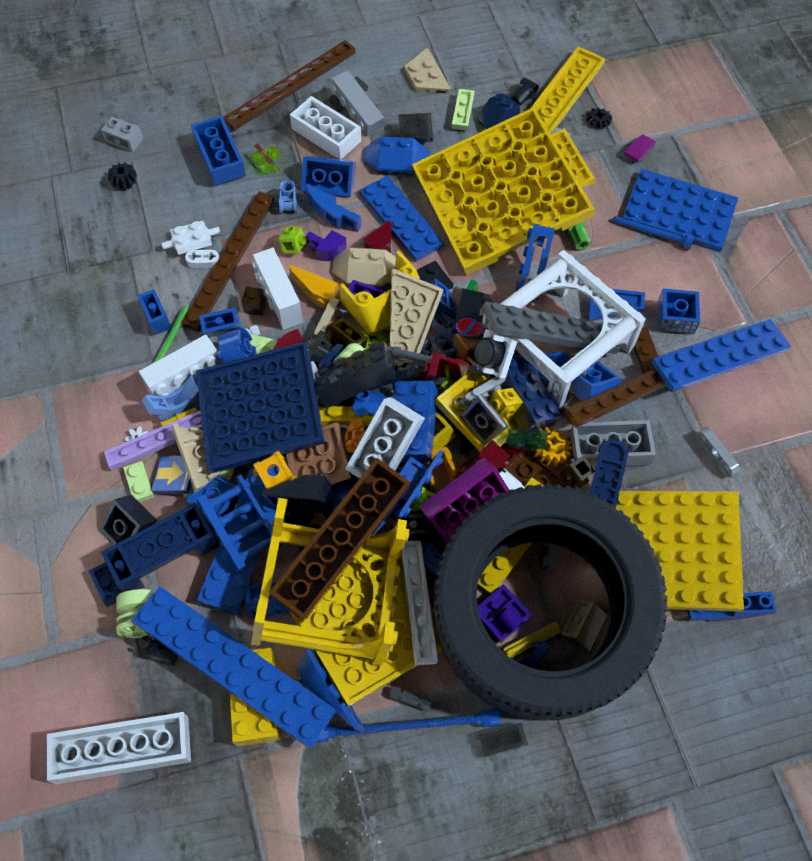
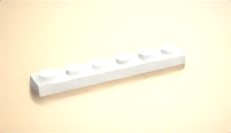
(418, 604)

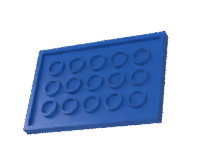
(681, 208)

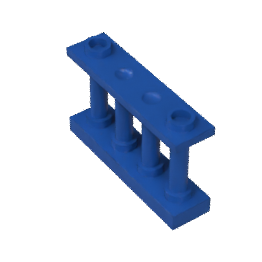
(218, 523)

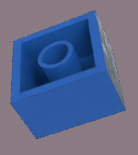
(678, 311)

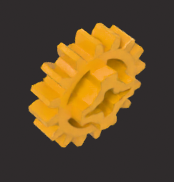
(557, 448)

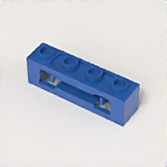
(541, 232)

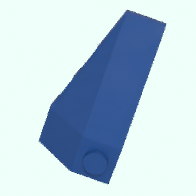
(317, 680)

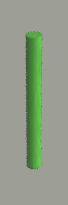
(172, 334)

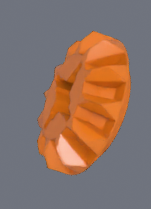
(353, 436)

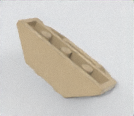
(364, 265)

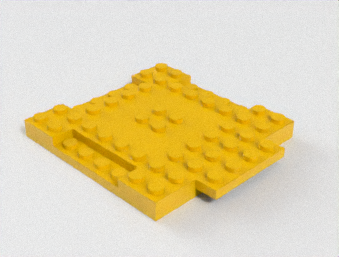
(504, 183)

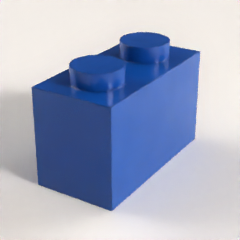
(154, 311)
(220, 322)

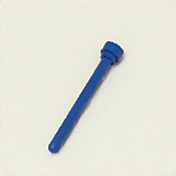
(685, 240)

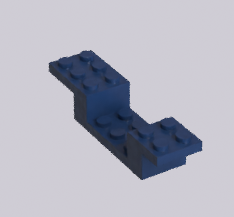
(151, 550)

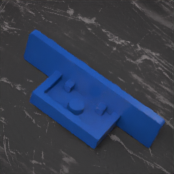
(417, 475)

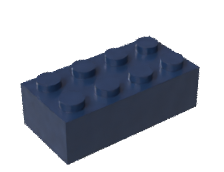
(537, 407)

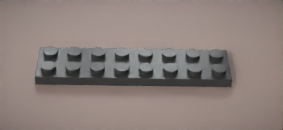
(542, 326)

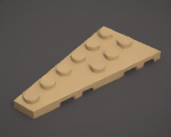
(411, 311)

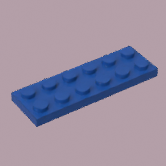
(406, 222)

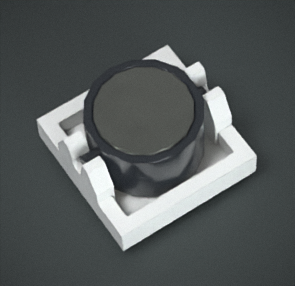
(494, 353)

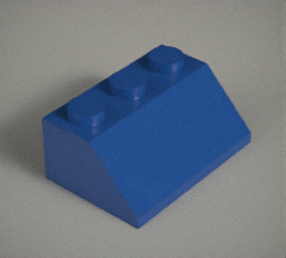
(329, 175)

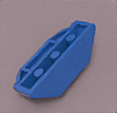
(394, 154)

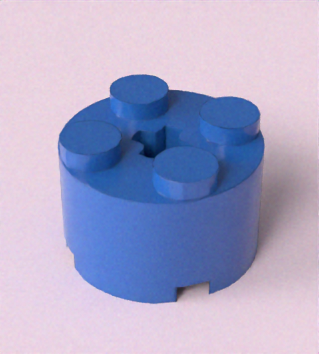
(235, 345)

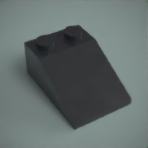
(304, 494)

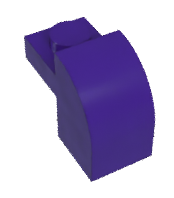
(328, 247)

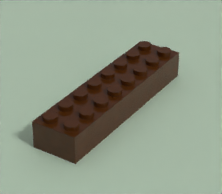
(339, 539)

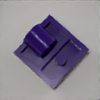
(503, 613)

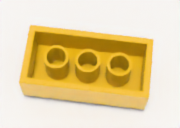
(249, 725)

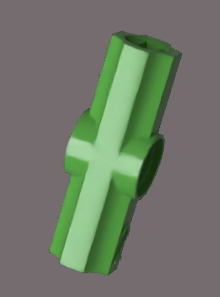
(579, 236)

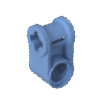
(287, 197)

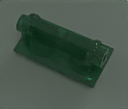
(527, 439)

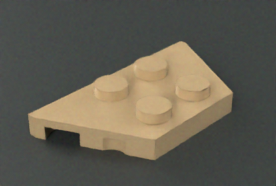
(426, 74)
(193, 454)

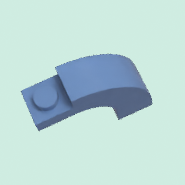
(176, 402)

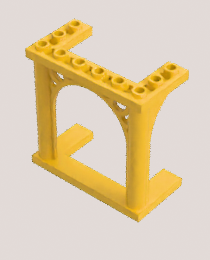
(381, 547)

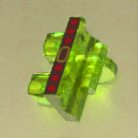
(271, 154)

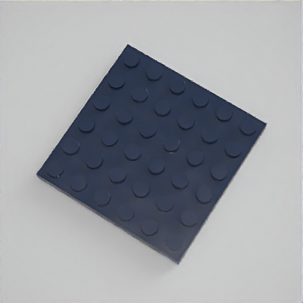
(259, 407)

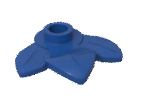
(367, 403)

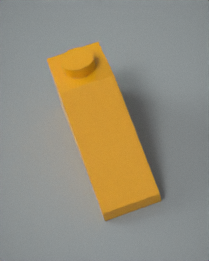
(315, 287)

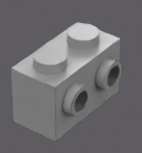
(122, 134)

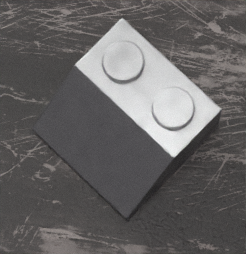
(484, 420)

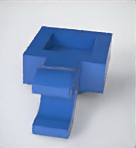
(539, 651)

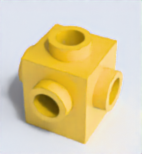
(505, 402)

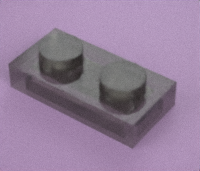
(503, 740)

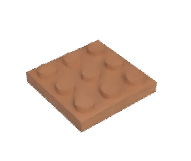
(325, 459)

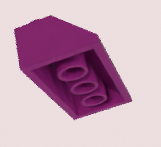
(462, 496)

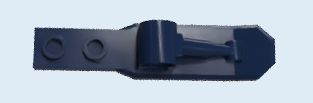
(609, 471)

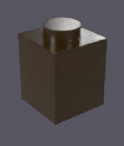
(253, 301)

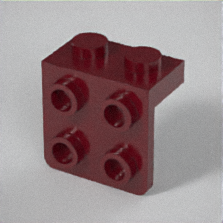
(443, 367)

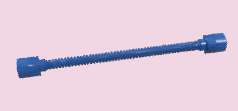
(486, 718)

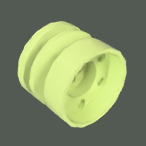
(127, 606)

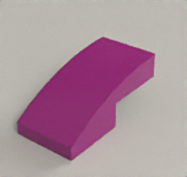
(639, 148)

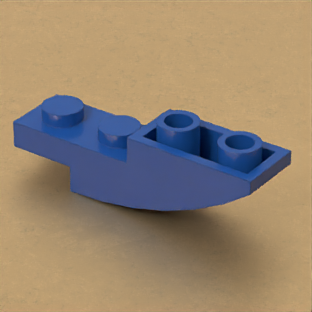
(327, 208)
(755, 605)

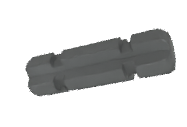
(410, 698)

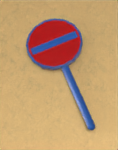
(469, 327)

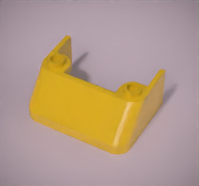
(373, 312)

